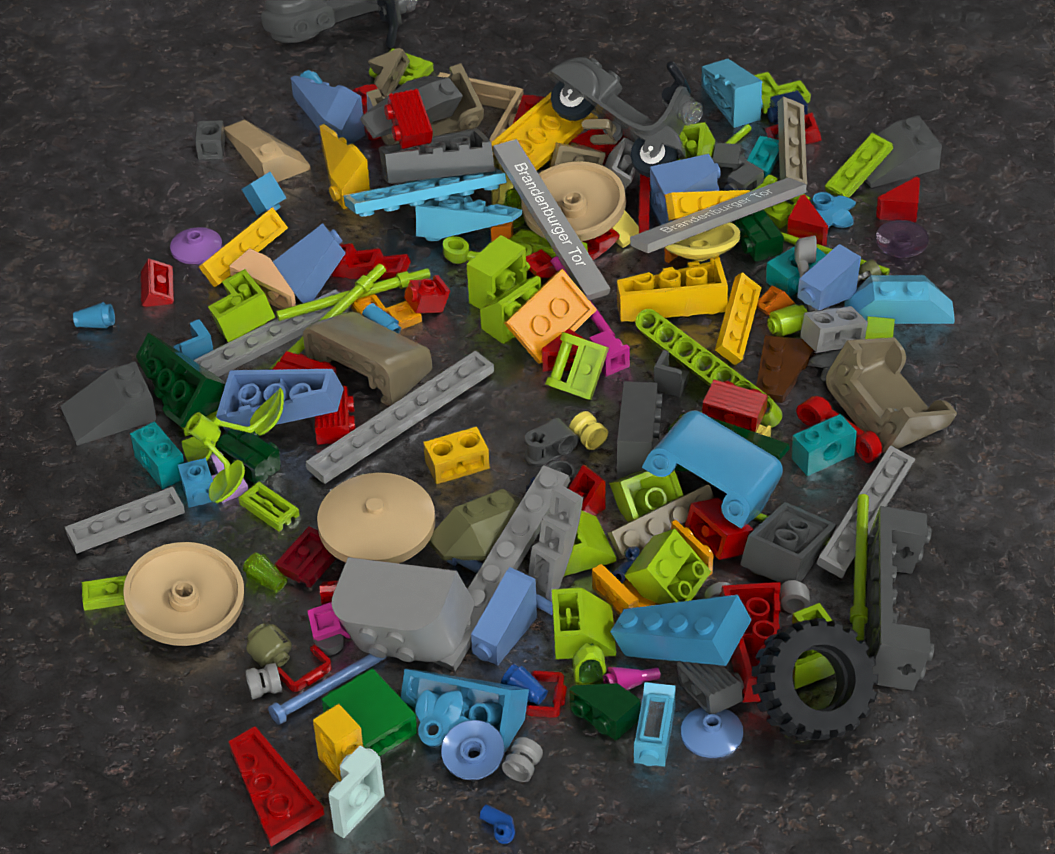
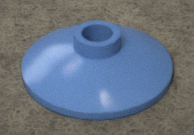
(471, 737)
(714, 740)

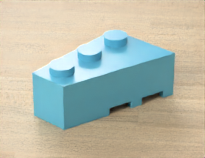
(733, 91)

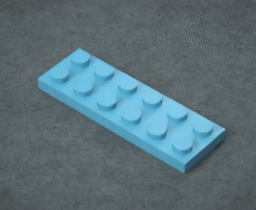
(417, 191)

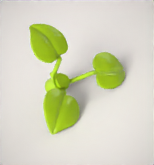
(207, 433)

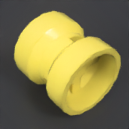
(590, 432)

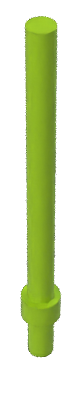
(401, 281)
(362, 286)
(859, 611)

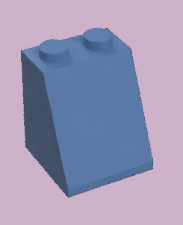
(684, 175)

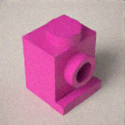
(618, 354)

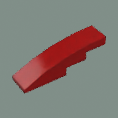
(360, 263)

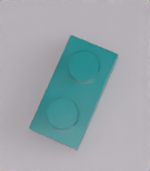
(765, 154)

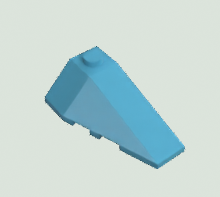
(458, 216)

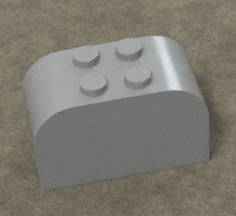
(402, 609)

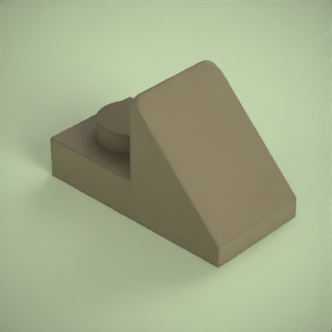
(389, 70)
(576, 153)

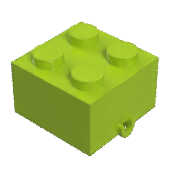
(495, 271)

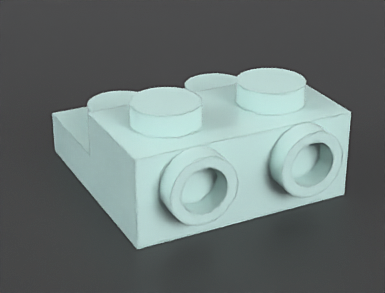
(357, 791)

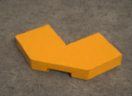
(400, 311)

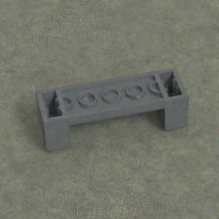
(895, 547)

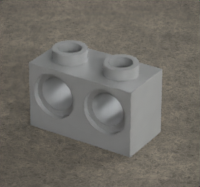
(832, 328)

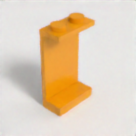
(623, 594)

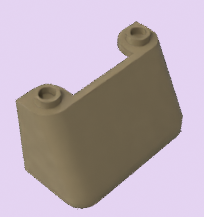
(466, 116)
(371, 349)
(879, 398)

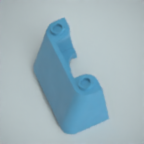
(722, 460)

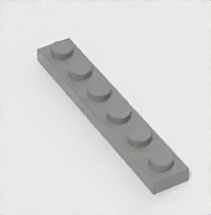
(880, 488)

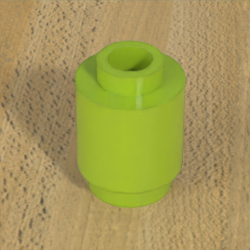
(786, 320)

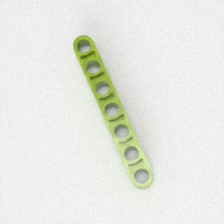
(698, 359)

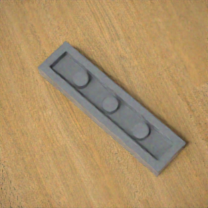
(124, 519)

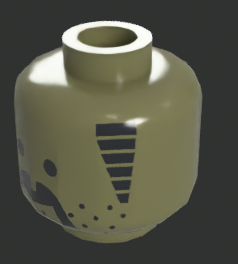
(268, 645)

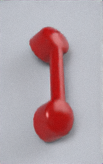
(818, 409)

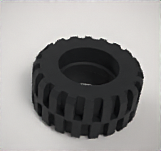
(852, 673)

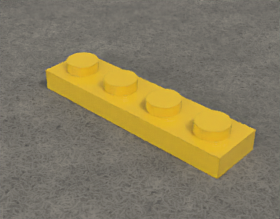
(685, 203)
(254, 236)
(738, 319)

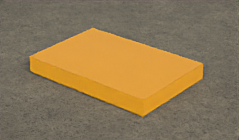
(548, 313)

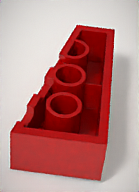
(763, 607)

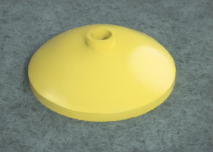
(707, 244)

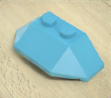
(902, 298)

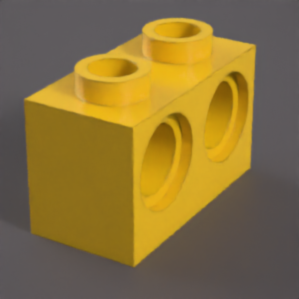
(456, 455)
(336, 737)

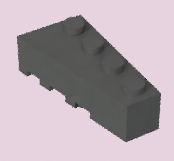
(444, 157)
(637, 426)

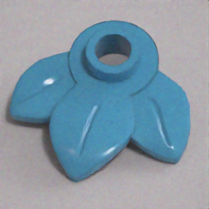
(834, 209)
(442, 712)

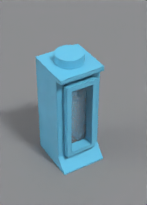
(654, 724)

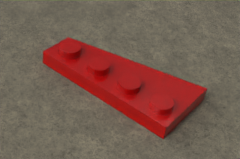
(274, 788)

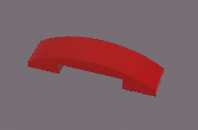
(541, 263)

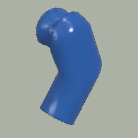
(502, 822)

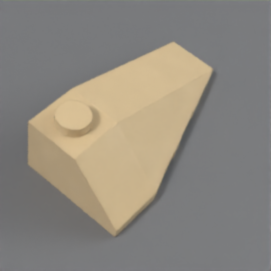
(265, 152)

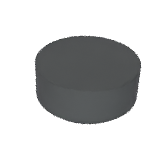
(330, 645)

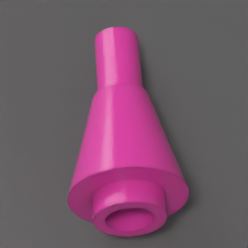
(629, 677)

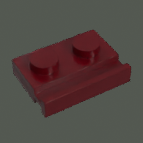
(305, 558)

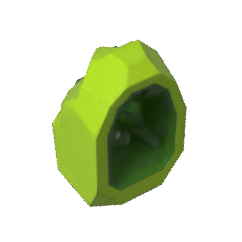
(588, 665)

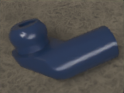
(631, 554)

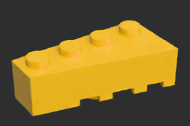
(675, 292)

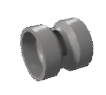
(270, 679)
(522, 760)

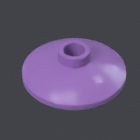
(195, 245)

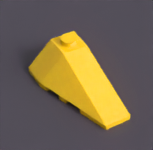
(345, 166)

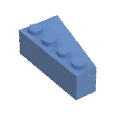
(305, 394)

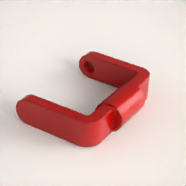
(310, 677)
(558, 697)

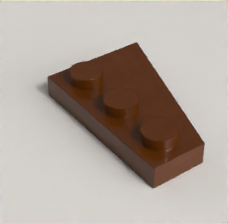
(781, 365)

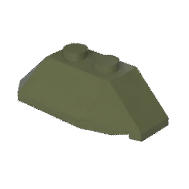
(474, 526)

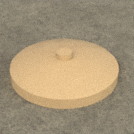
(586, 194)
(376, 518)
(183, 593)

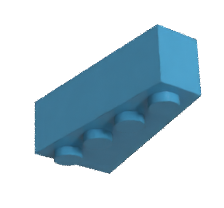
(683, 631)

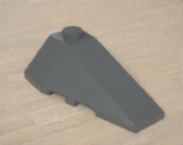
(438, 96)

